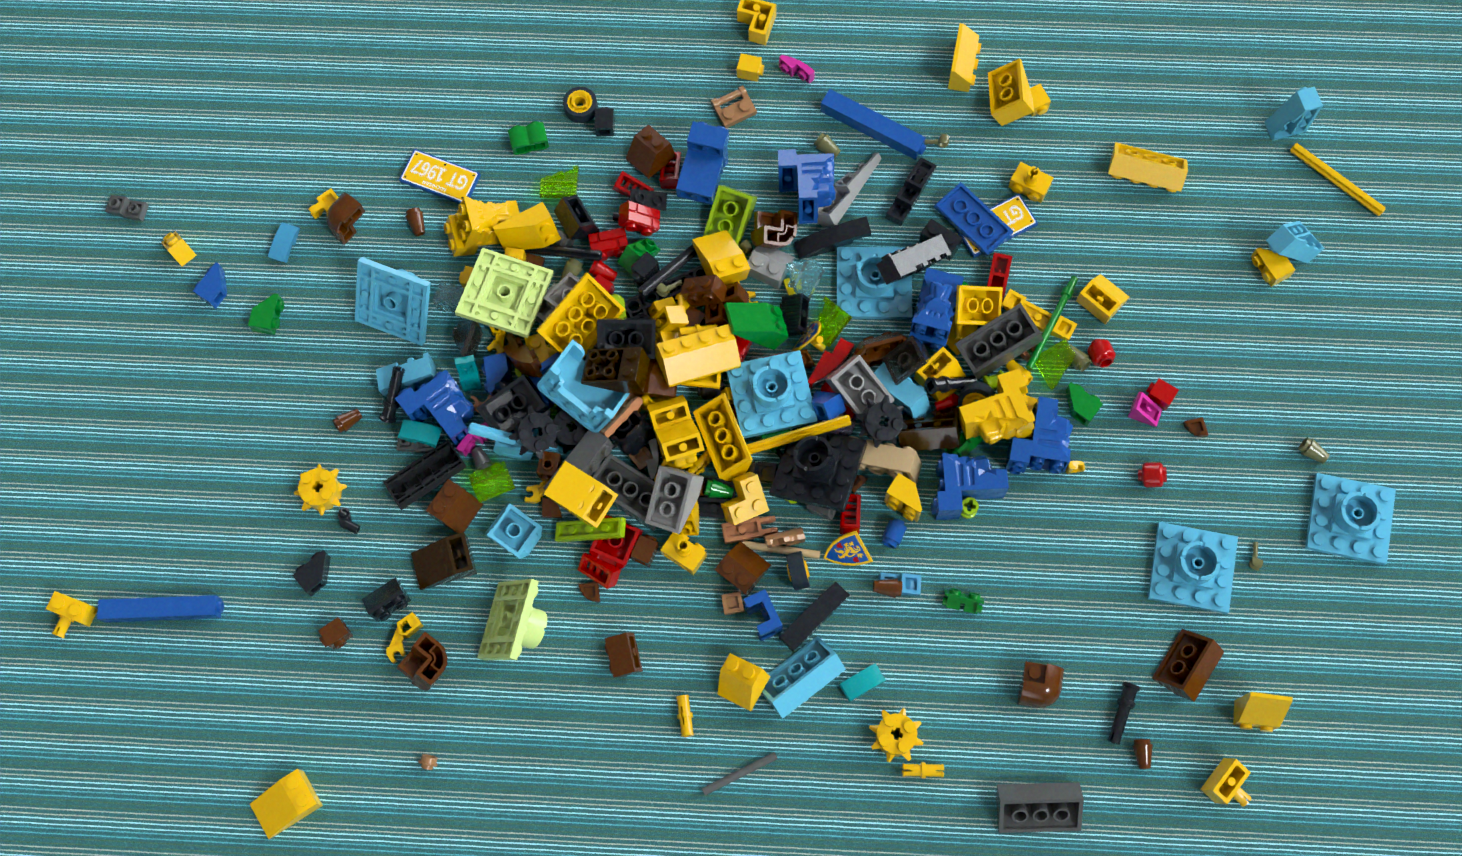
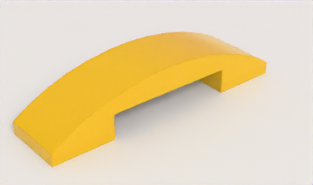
(1063, 328)

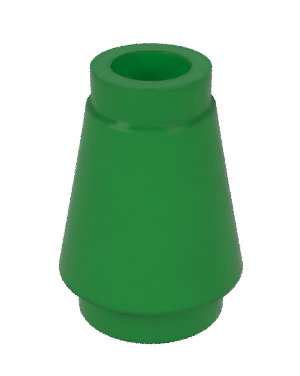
(716, 489)

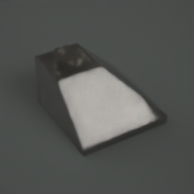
(467, 337)
(906, 359)

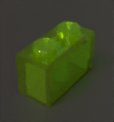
(491, 481)

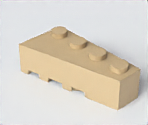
(891, 460)

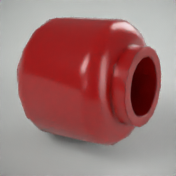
(1101, 353)
(1152, 474)

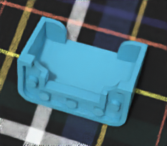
(586, 404)

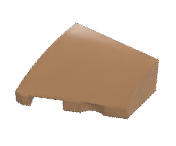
(787, 537)

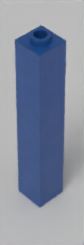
(873, 124)
(160, 608)

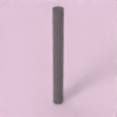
(739, 773)

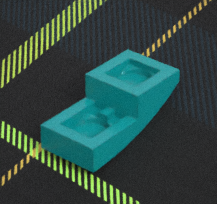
(468, 373)
(419, 432)
(862, 682)

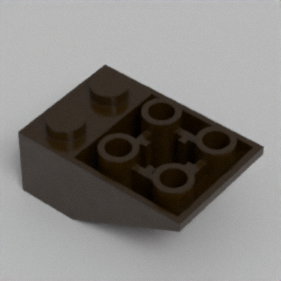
(616, 369)
(444, 561)

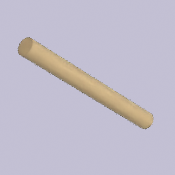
(782, 549)

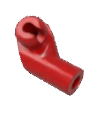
(949, 401)

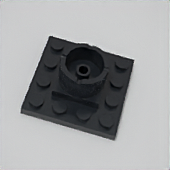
(819, 470)

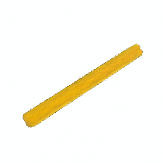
(1337, 179)
(799, 434)

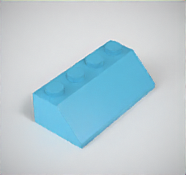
(802, 676)

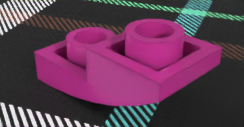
(793, 66)
(468, 443)

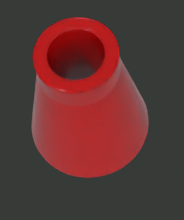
(603, 270)

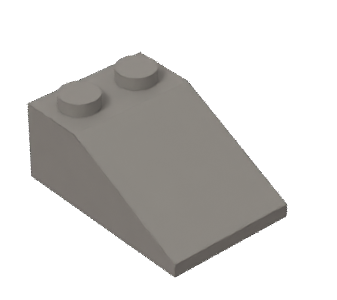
(856, 384)
(673, 498)

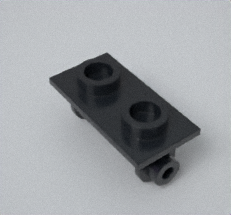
(652, 199)

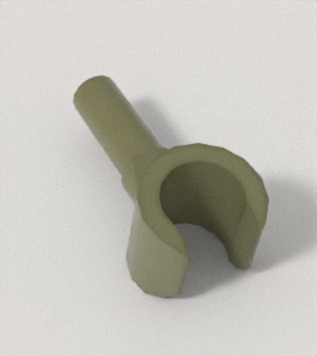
(942, 142)
(746, 247)
(664, 290)
(1255, 563)

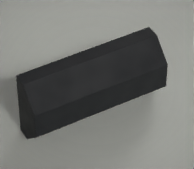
(424, 474)

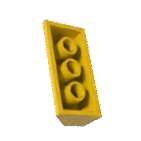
(1148, 167)
(698, 355)
(723, 438)

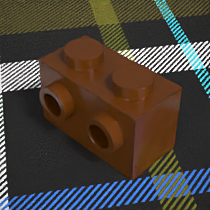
(703, 290)
(623, 654)

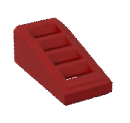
(670, 181)
(636, 183)
(851, 525)
(610, 574)

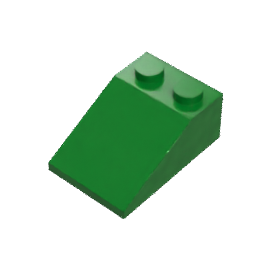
(757, 323)

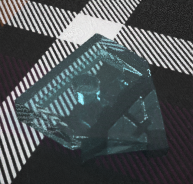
(805, 276)

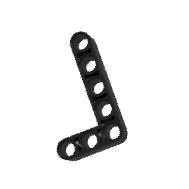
(642, 303)

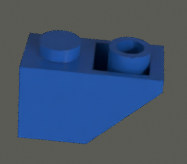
(213, 286)
(496, 369)
(827, 405)

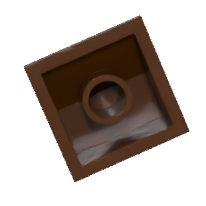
(649, 152)
(454, 507)
(742, 568)

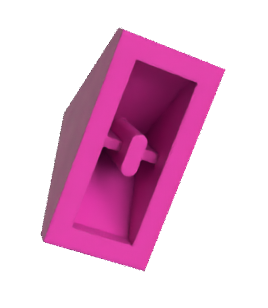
(1145, 410)

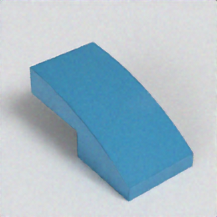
(283, 241)
(910, 582)

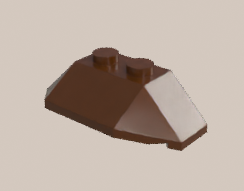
(873, 349)
(656, 384)

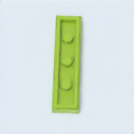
(579, 531)

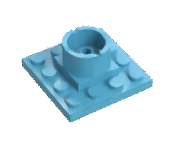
(863, 289)
(392, 300)
(771, 394)
(1350, 519)
(1181, 582)

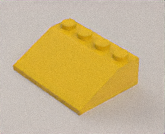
(578, 315)

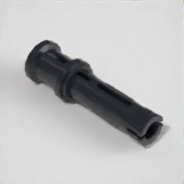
(944, 384)
(390, 403)
(1126, 703)

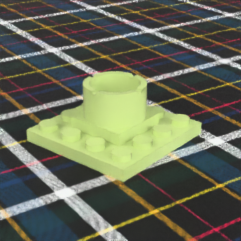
(504, 292)
(513, 621)

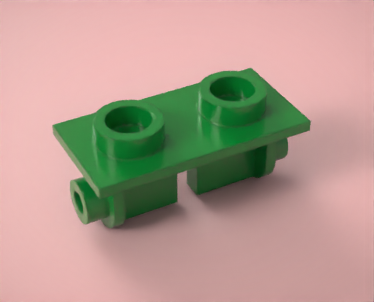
(965, 446)
(955, 598)

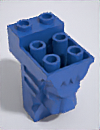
(703, 162)
(812, 179)
(935, 308)
(441, 400)
(1048, 444)
(963, 479)

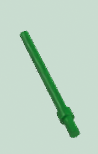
(1066, 294)

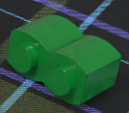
(528, 138)

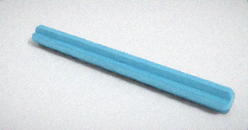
(503, 436)

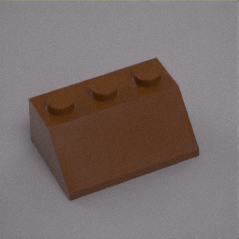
(1188, 664)

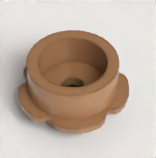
(428, 761)

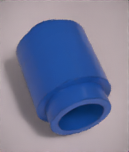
(893, 533)

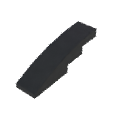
(910, 191)
(832, 237)
(814, 616)

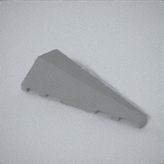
(846, 191)

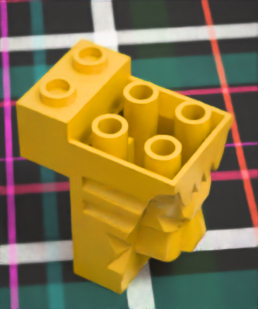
(474, 224)
(1001, 414)
(675, 431)

